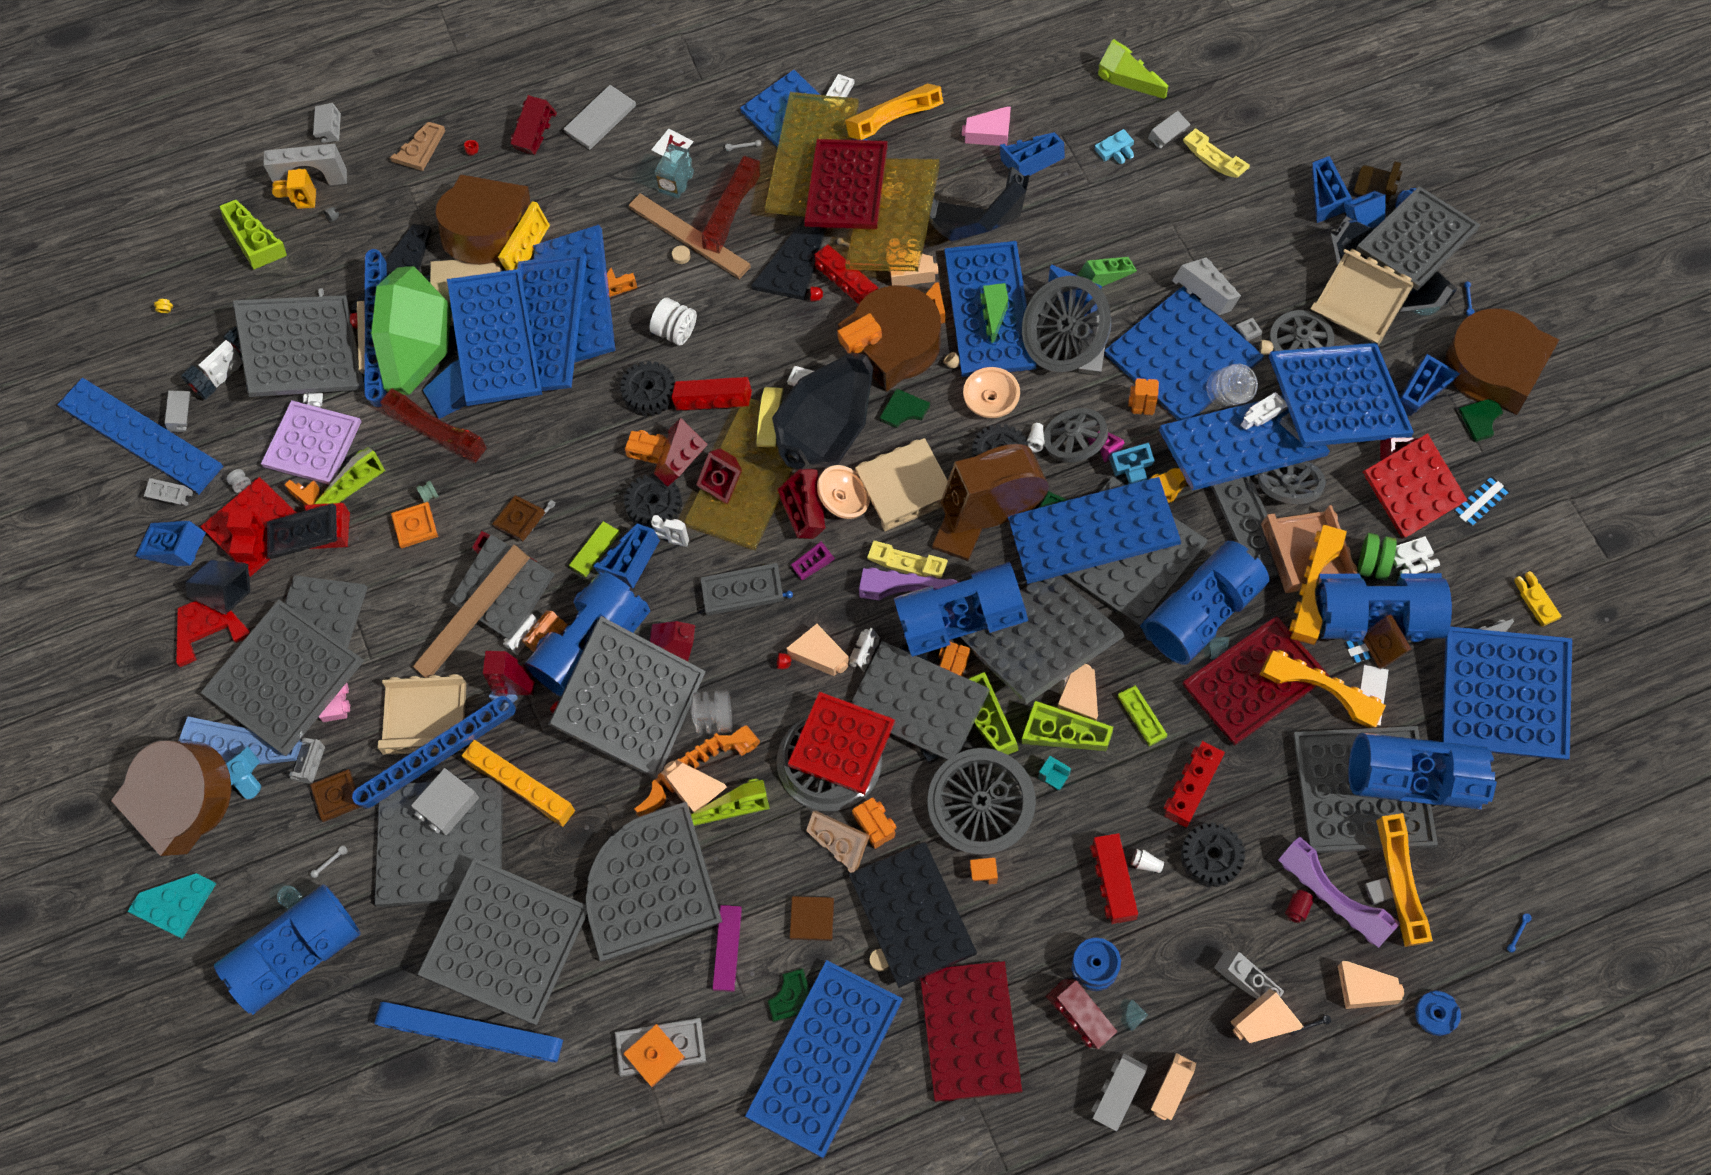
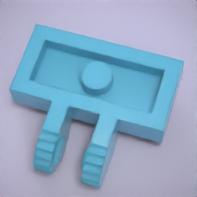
(1114, 146)

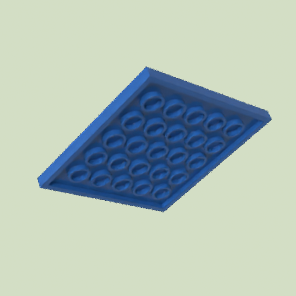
(1181, 349)
(1340, 394)
(1508, 692)

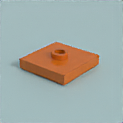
(414, 525)
(654, 1055)

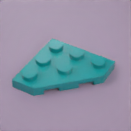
(173, 904)

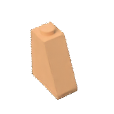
(926, 273)
(819, 651)
(1080, 694)
(691, 784)
(1368, 987)
(1265, 1019)
(1173, 1087)

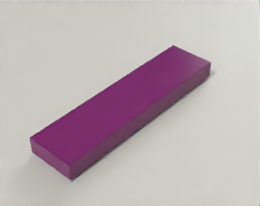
(727, 949)

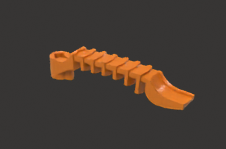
(742, 740)

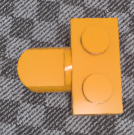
(296, 187)

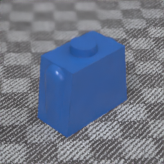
(1367, 209)

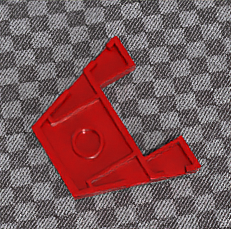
(199, 621)

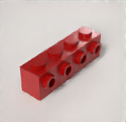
(850, 281)
(712, 393)
(1194, 784)
(1115, 879)

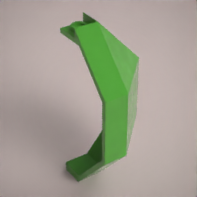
(409, 329)

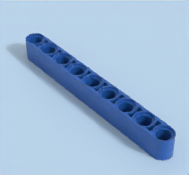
(372, 370)
(424, 752)
(468, 1032)

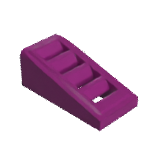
(808, 556)

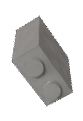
(444, 802)

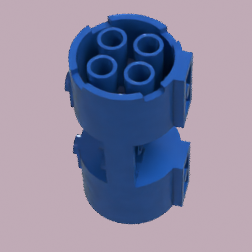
(984, 602)
(1205, 602)
(1417, 604)
(558, 655)
(1421, 771)
(286, 949)

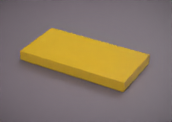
(526, 234)

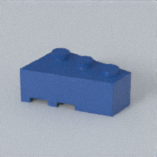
(1033, 155)
(1328, 189)
(1425, 383)
(631, 555)

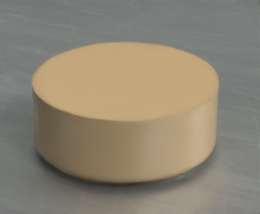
(681, 254)
(878, 961)

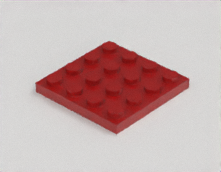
(1414, 486)
(264, 503)
(841, 743)

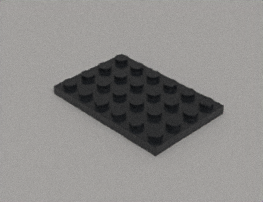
(912, 914)

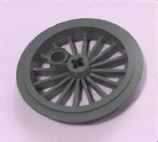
(1039, 311)
(831, 800)
(946, 825)

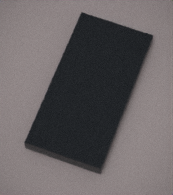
(301, 531)

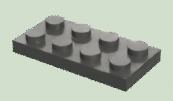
(742, 589)

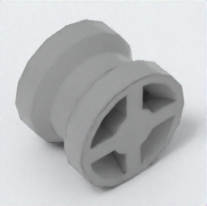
(238, 480)

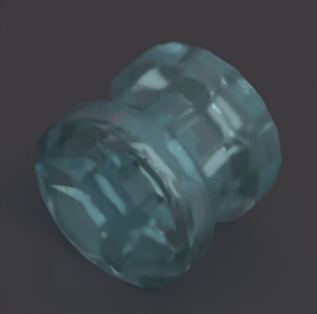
(294, 896)

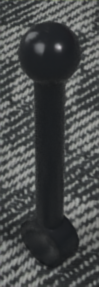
(1326, 1020)

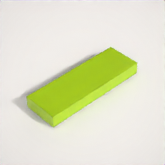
(594, 549)
(1142, 715)

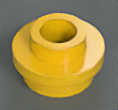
(163, 306)

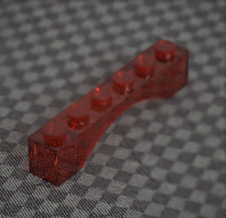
(742, 181)
(456, 439)

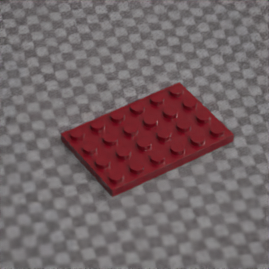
(846, 184)
(1236, 693)
(970, 1032)

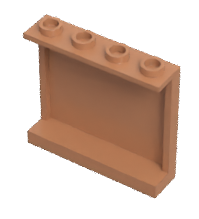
(1292, 542)

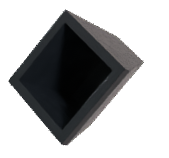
(220, 585)

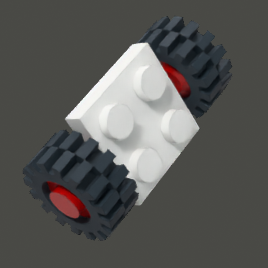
(216, 366)

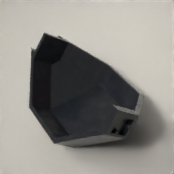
(963, 221)
(1433, 293)
(824, 413)

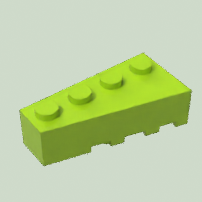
(253, 238)
(992, 722)
(1064, 729)

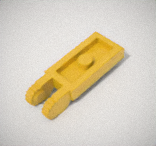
(1537, 599)

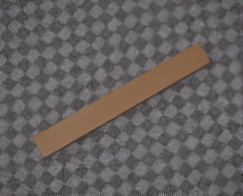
(687, 235)
(471, 611)

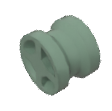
(427, 491)

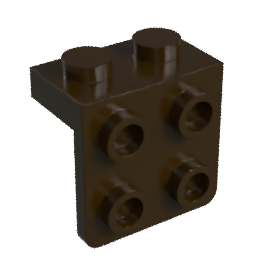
(1378, 180)

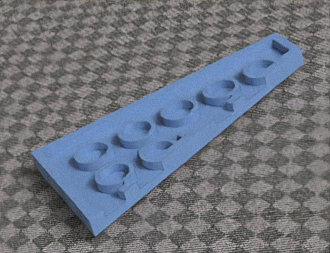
(230, 740)

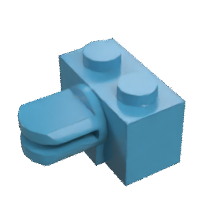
(1132, 462)
(240, 772)

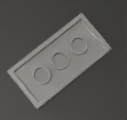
(599, 117)
(685, 1035)

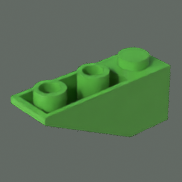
(1107, 270)
(996, 305)

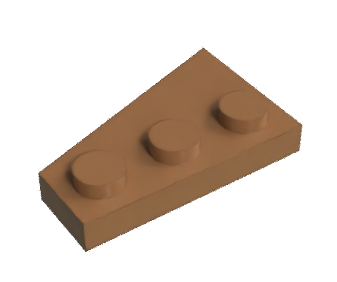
(420, 149)
(840, 839)

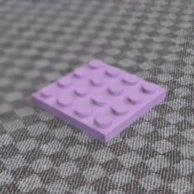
(311, 442)

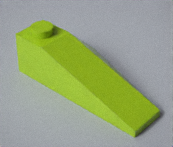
(1125, 71)
(356, 473)
(740, 801)

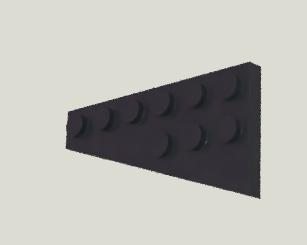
(406, 254)
(793, 265)

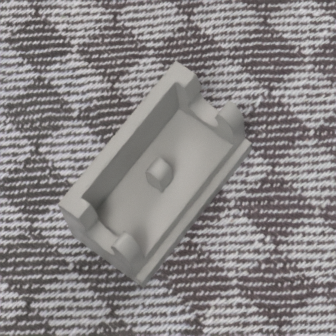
(327, 122)
(1168, 129)
(177, 410)
(167, 492)
(308, 761)

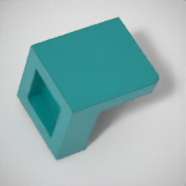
(1054, 773)

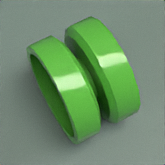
(1377, 556)

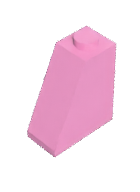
(988, 128)

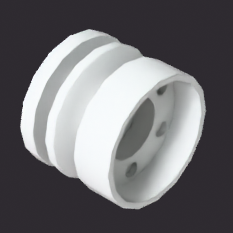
(673, 321)

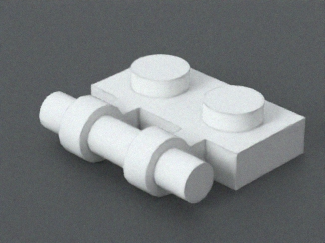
(673, 530)
(1415, 551)

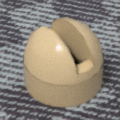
(1265, 347)
(952, 360)

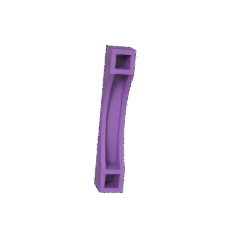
(880, 584)
(1371, 922)

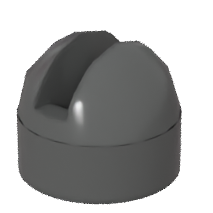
(330, 214)

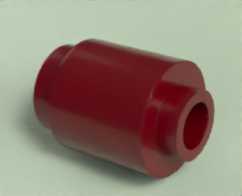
(1299, 906)

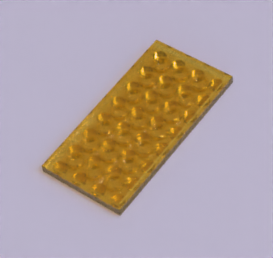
(805, 121)
(902, 219)
(755, 493)

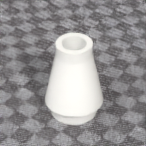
(1036, 438)
(1145, 861)

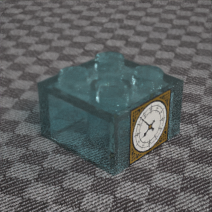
(674, 171)

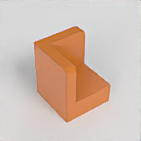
(984, 870)

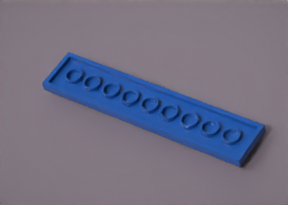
(140, 436)

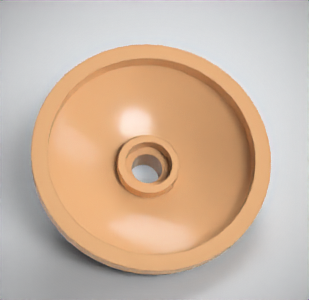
(991, 383)
(842, 492)

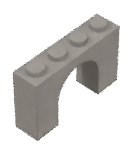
(322, 157)

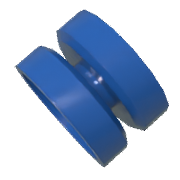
(1091, 976)

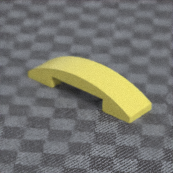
(1213, 157)
(769, 405)
(906, 562)

